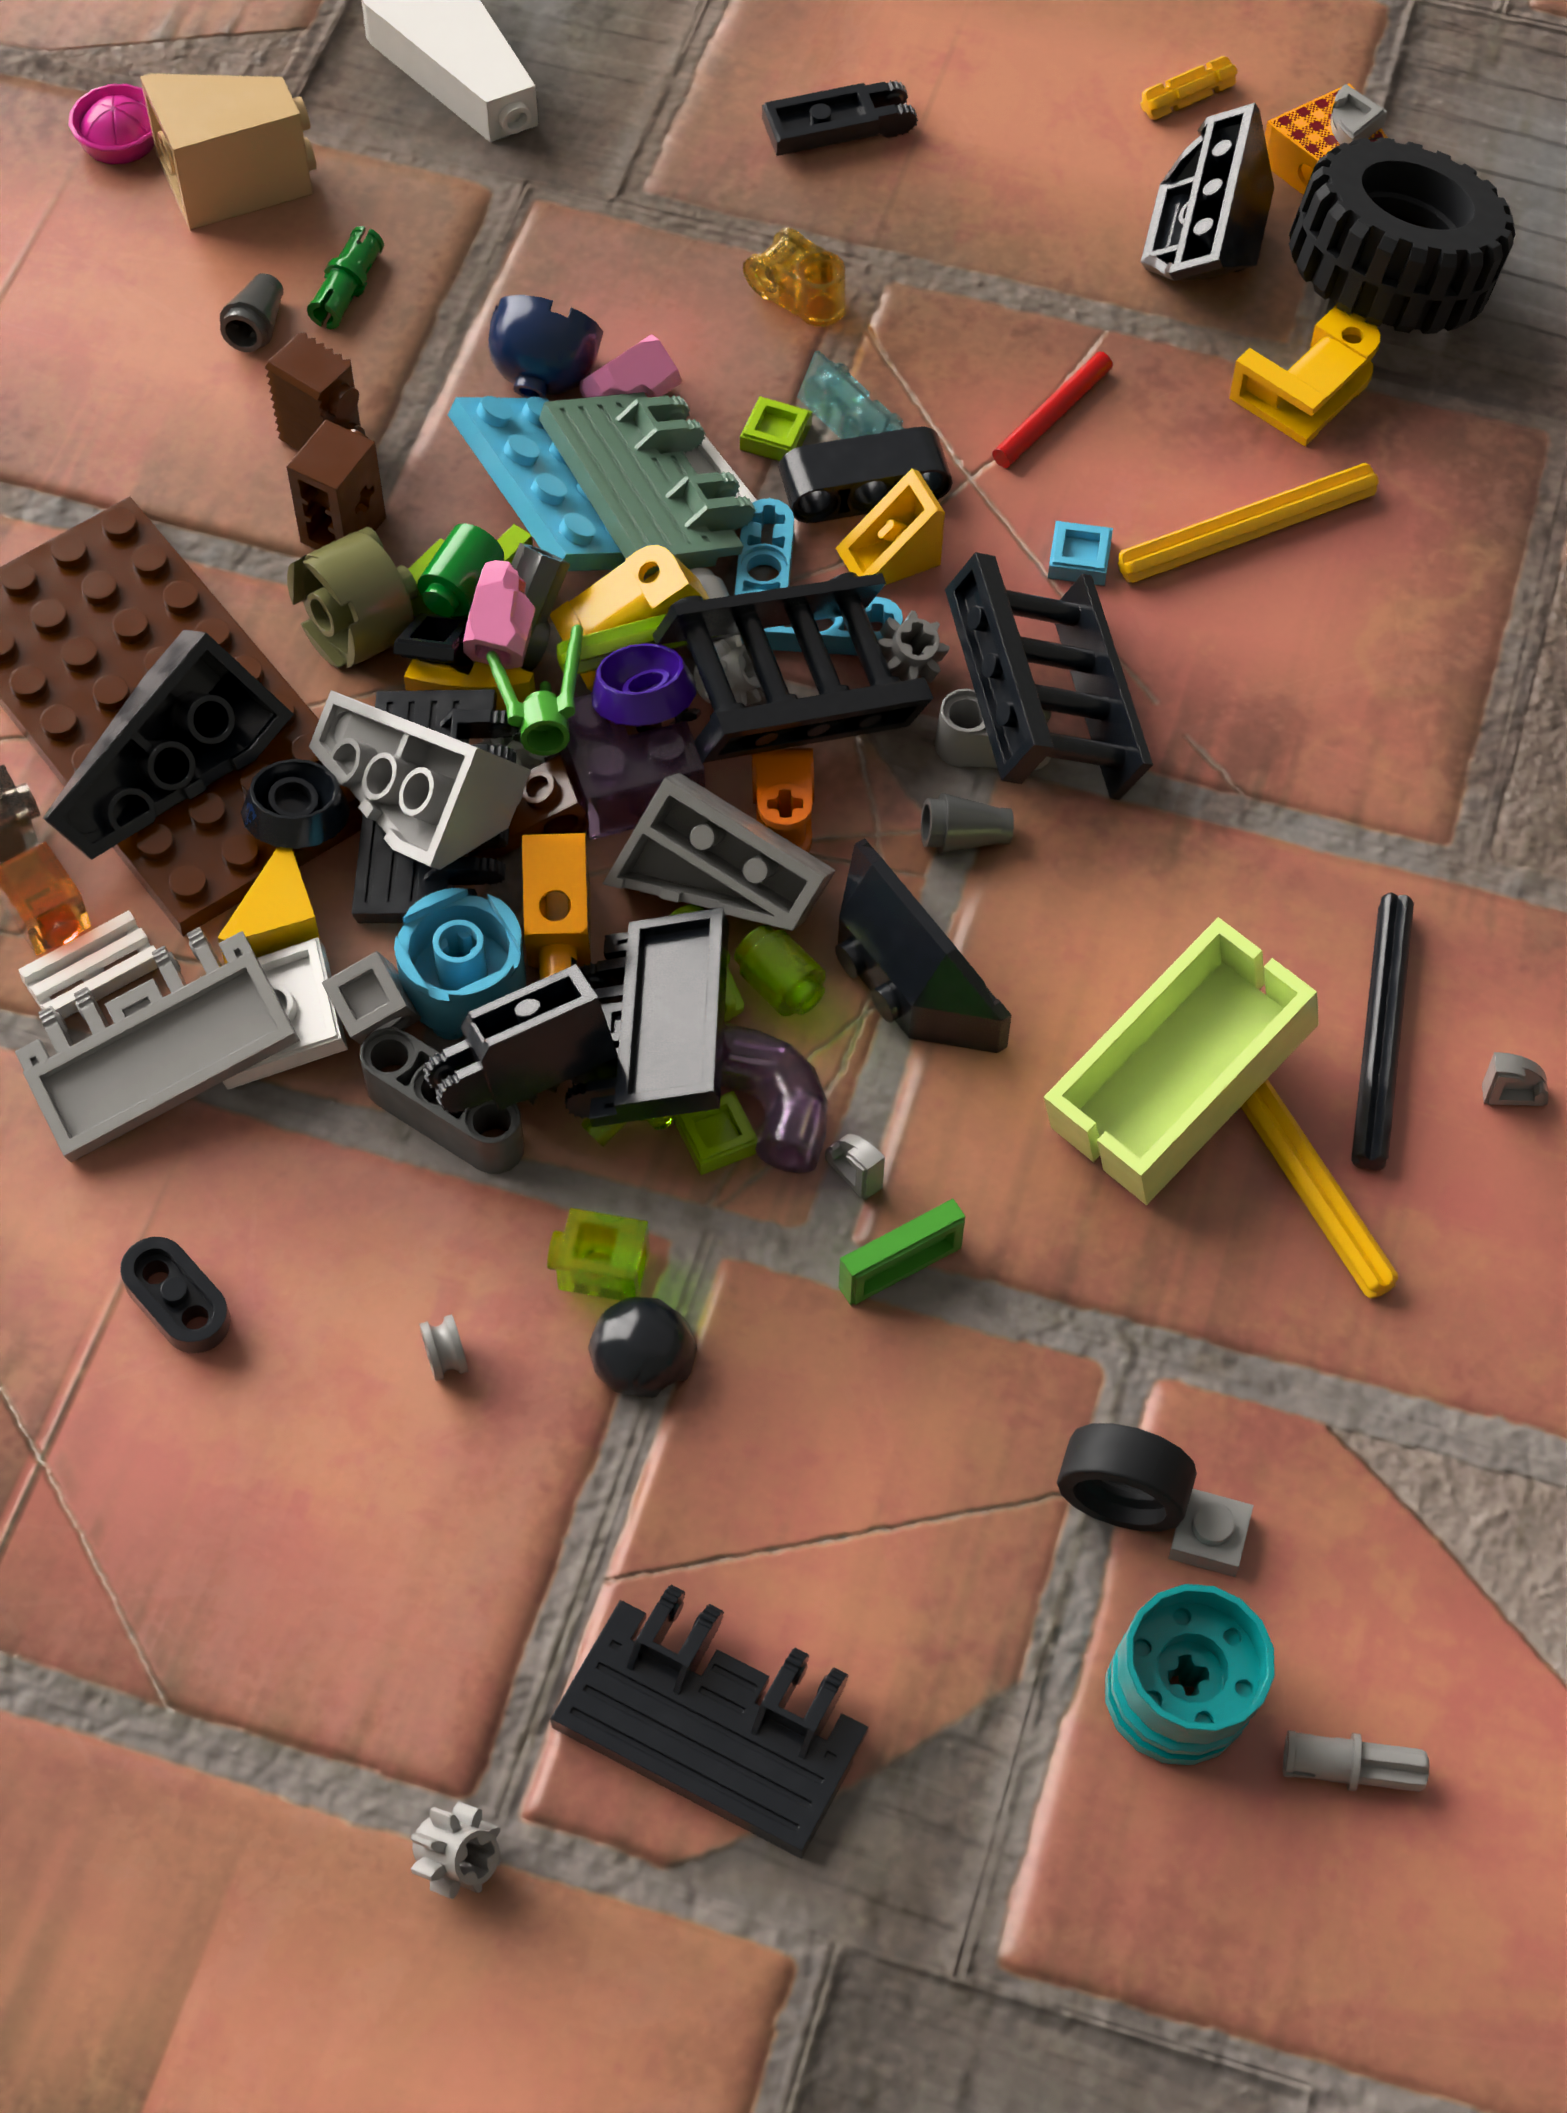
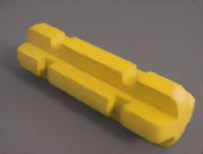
(1188, 87)

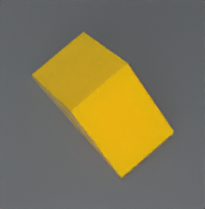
(898, 534)
(275, 909)

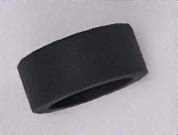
(1127, 1477)

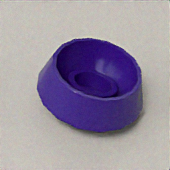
(642, 685)

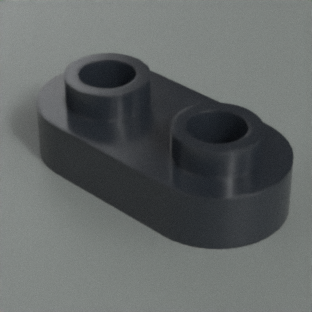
(179, 1298)

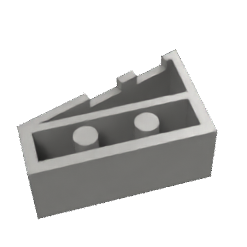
(716, 856)

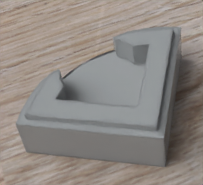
(1355, 116)
(1514, 1081)
(857, 1164)

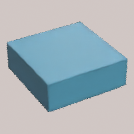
(1080, 551)

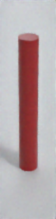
(1052, 409)

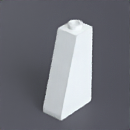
(458, 59)

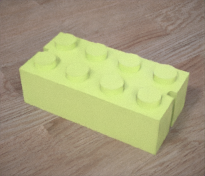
(1182, 1060)

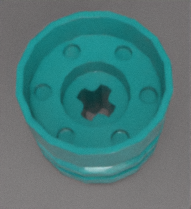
(1211, 1646)

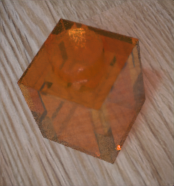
(42, 899)

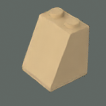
(228, 143)

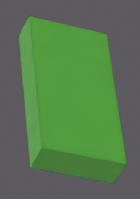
(901, 1252)

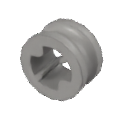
(443, 1347)

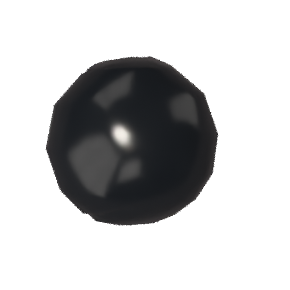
(642, 1347)

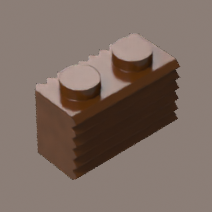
(309, 388)

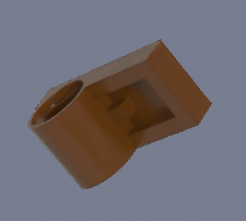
(547, 807)

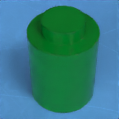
(455, 570)

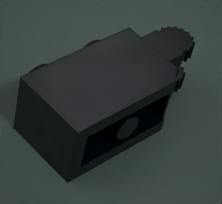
(523, 1044)

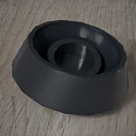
(295, 805)

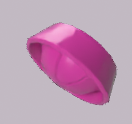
(112, 124)

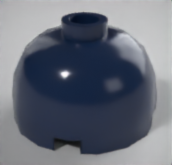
(542, 348)

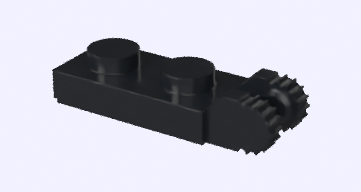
(838, 116)

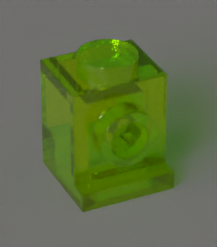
(602, 1237)

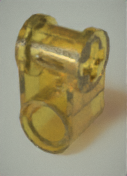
(802, 278)

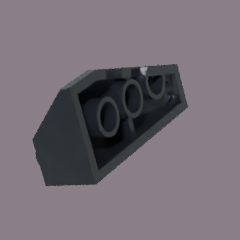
(171, 739)

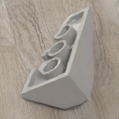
(418, 785)

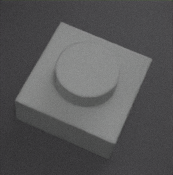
(1212, 1533)

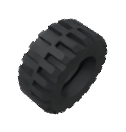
(1401, 235)

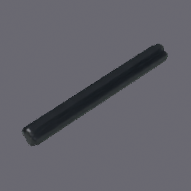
(1382, 1032)

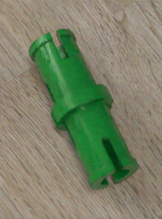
(345, 277)

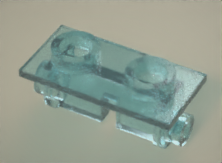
(843, 401)

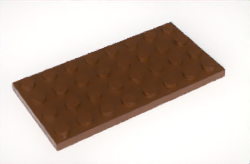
(75, 642)

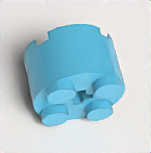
(458, 956)

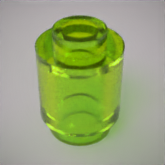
(780, 971)

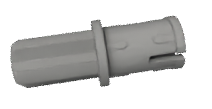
(1354, 1762)

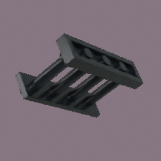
(1015, 704)
(786, 718)

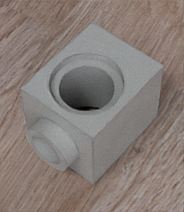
(370, 997)

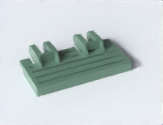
(640, 481)

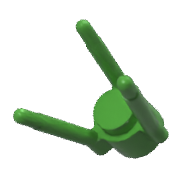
(542, 714)

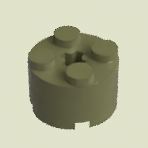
(352, 598)

